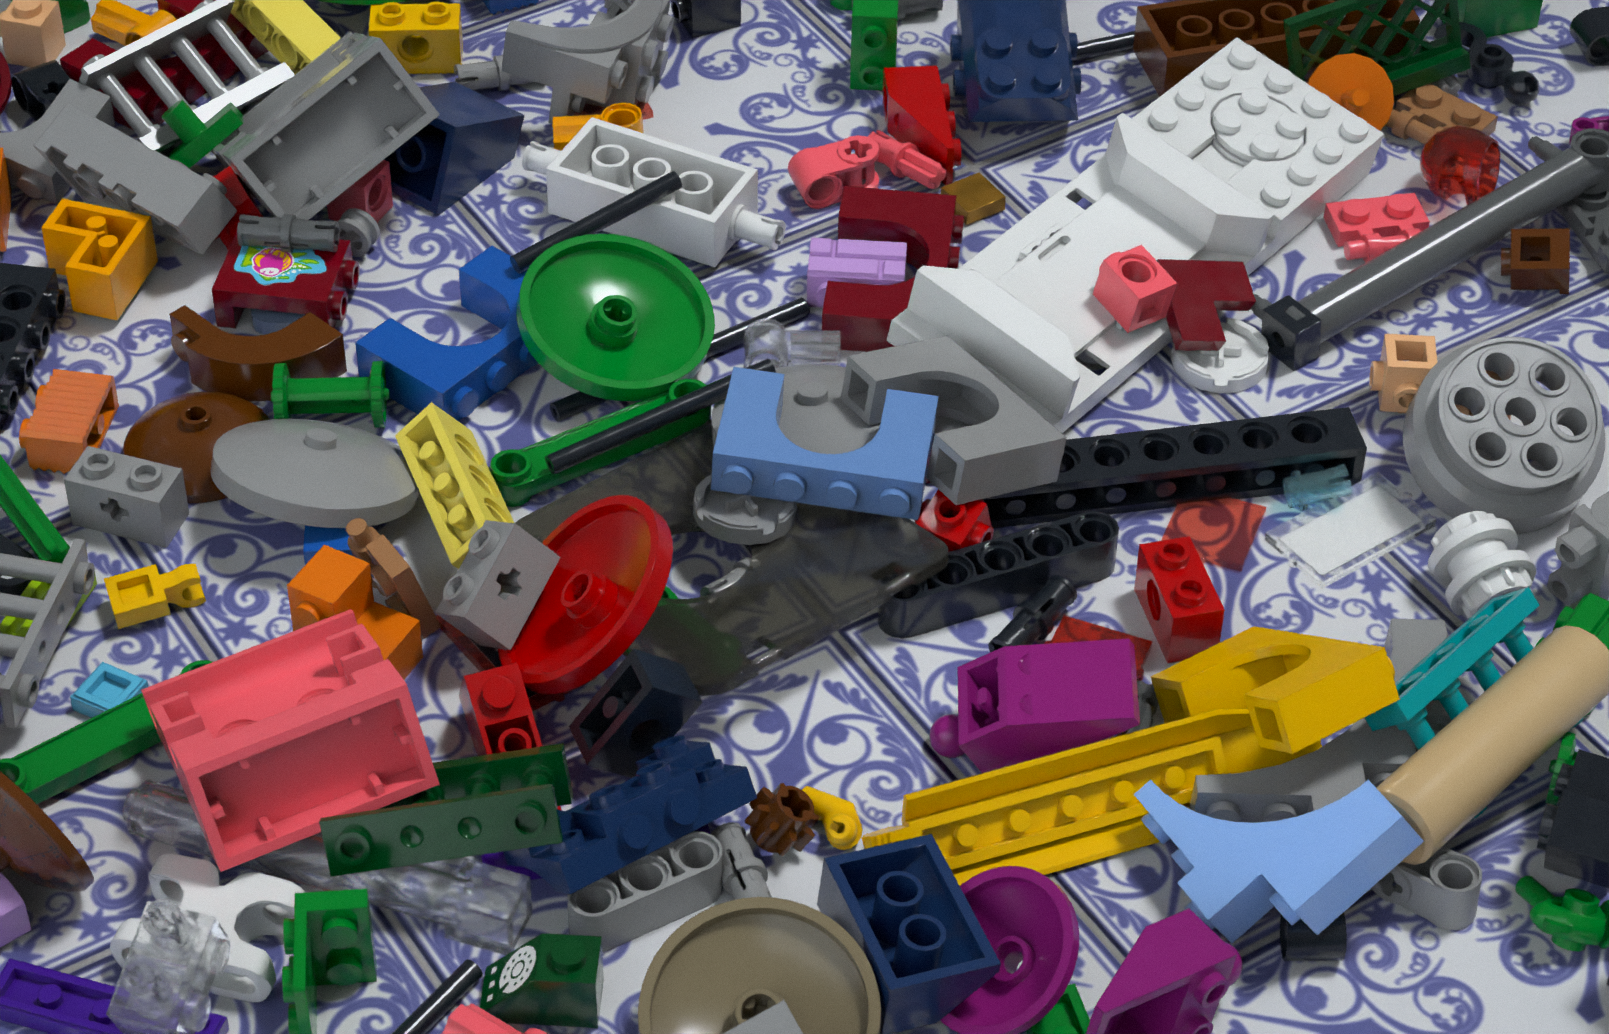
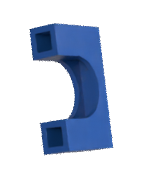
(455, 376)

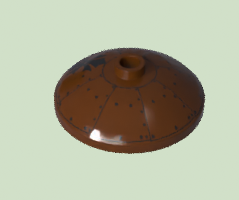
(35, 844)

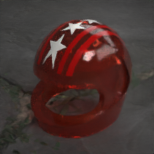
(1460, 161)

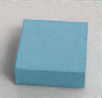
(106, 689)

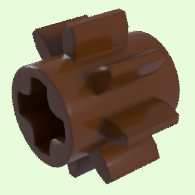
(782, 819)

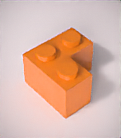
(342, 582)

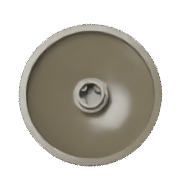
(749, 958)

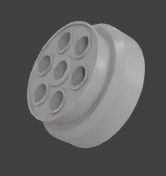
(1443, 441)

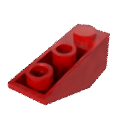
(917, 113)
(498, 711)

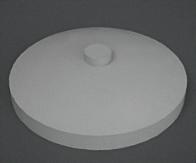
(814, 412)
(313, 473)

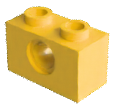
(438, 29)

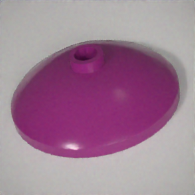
(1025, 921)

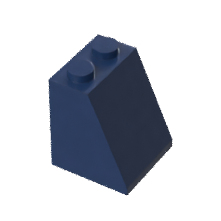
(455, 149)

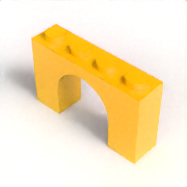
(1289, 681)

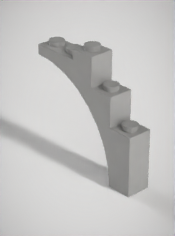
(1337, 766)

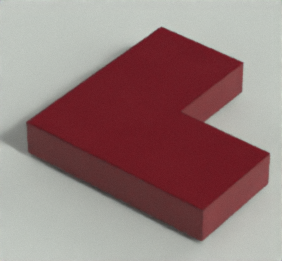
(1199, 293)

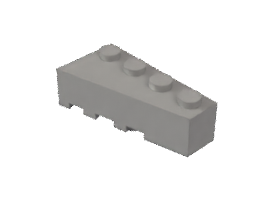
(131, 177)

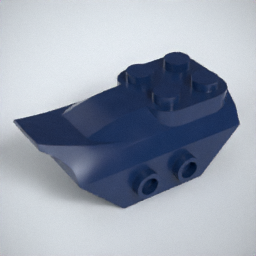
(1015, 61)

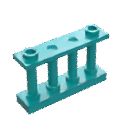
(1461, 652)

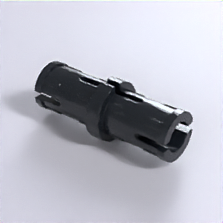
(1050, 600)

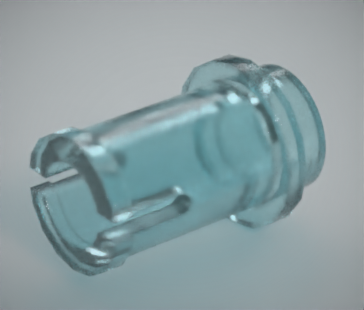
(1316, 487)

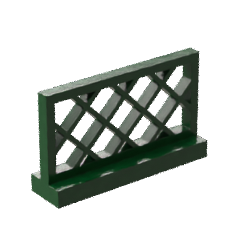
(1406, 70)

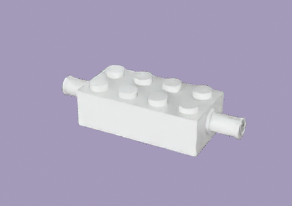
(694, 222)

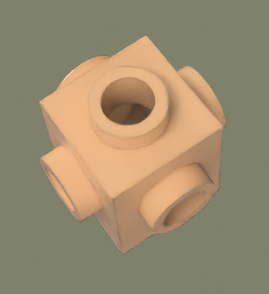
(1400, 379)

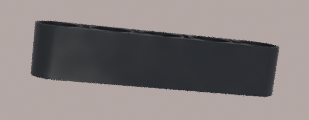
(1003, 574)

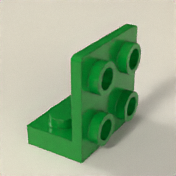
(330, 947)

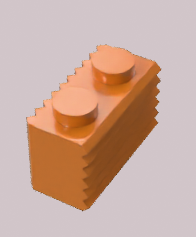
(68, 417)

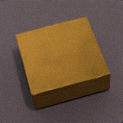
(975, 197)

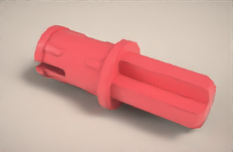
(907, 161)

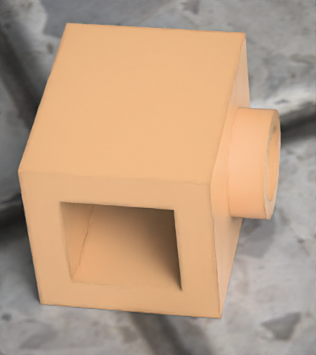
(32, 32)

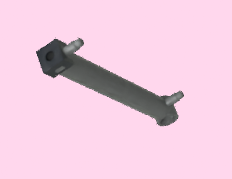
(1299, 327)

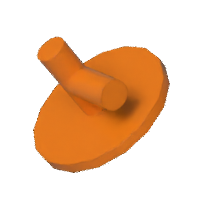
(1356, 85)

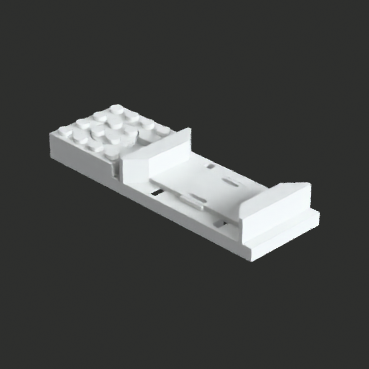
(1202, 173)

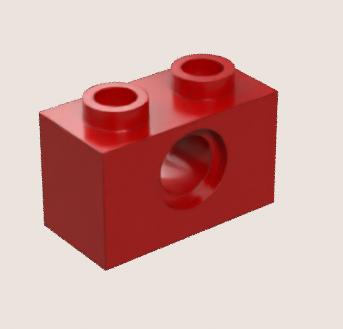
(1178, 598)

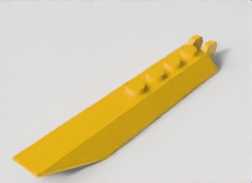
(1077, 800)

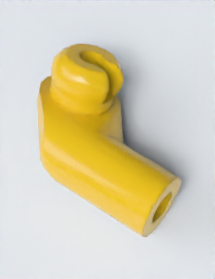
(838, 818)

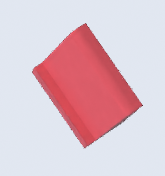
(290, 737)

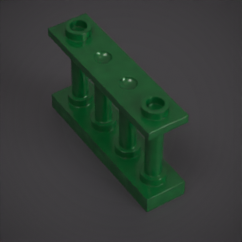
(476, 810)

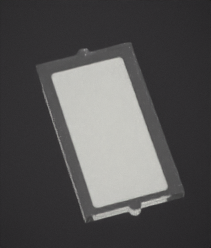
(1350, 530)

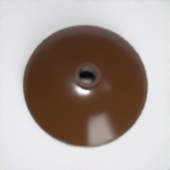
(184, 434)

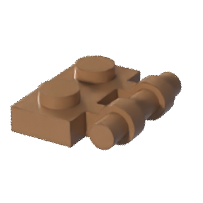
(1430, 109)
(391, 574)

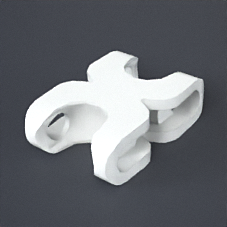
(244, 907)

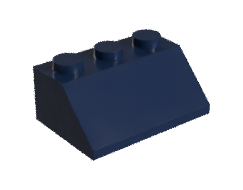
(911, 927)

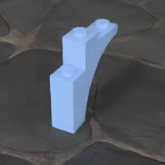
(1301, 864)

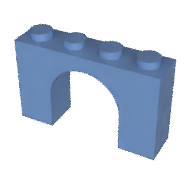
(878, 478)

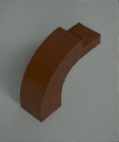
(246, 363)

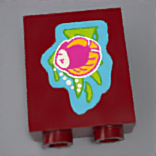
(284, 282)

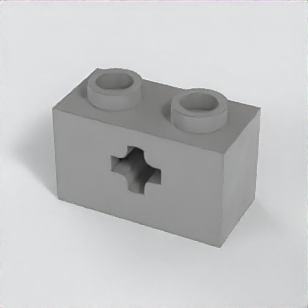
(126, 496)
(497, 584)

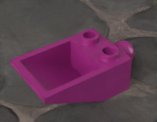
(1039, 701)
(1168, 981)

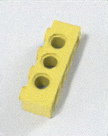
(451, 478)

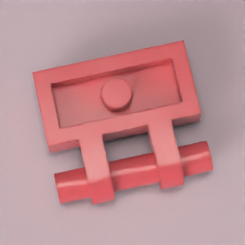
(1374, 224)

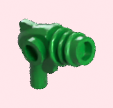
(1570, 919)

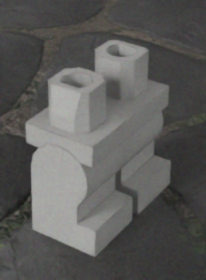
(1583, 554)

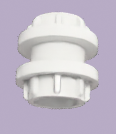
(1478, 561)

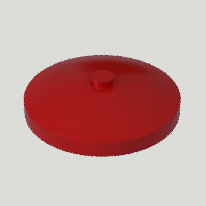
(598, 595)

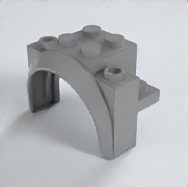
(594, 63)

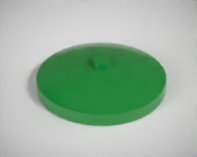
(614, 316)

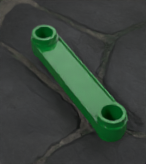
(525, 471)
(85, 748)

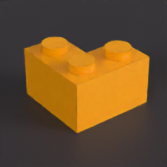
(100, 253)

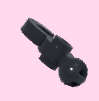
(1493, 66)

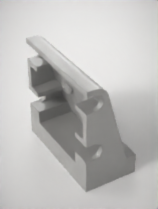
(326, 127)

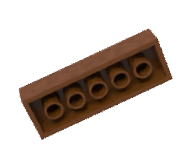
(1184, 34)

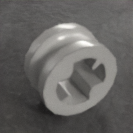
(365, 227)

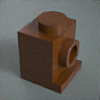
(1538, 259)

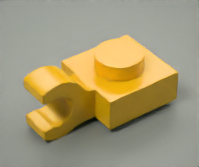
(146, 594)

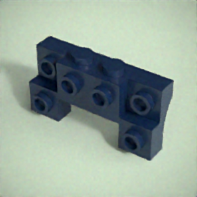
(620, 823)

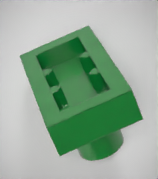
(197, 136)

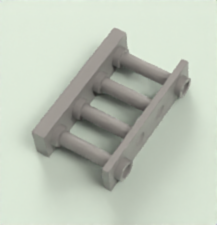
(207, 17)
(49, 616)

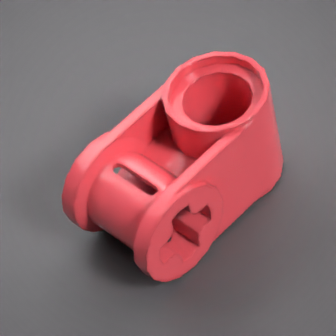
(824, 170)

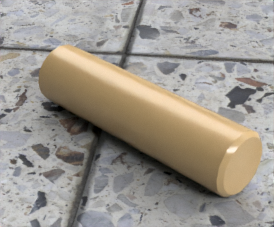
(1498, 737)

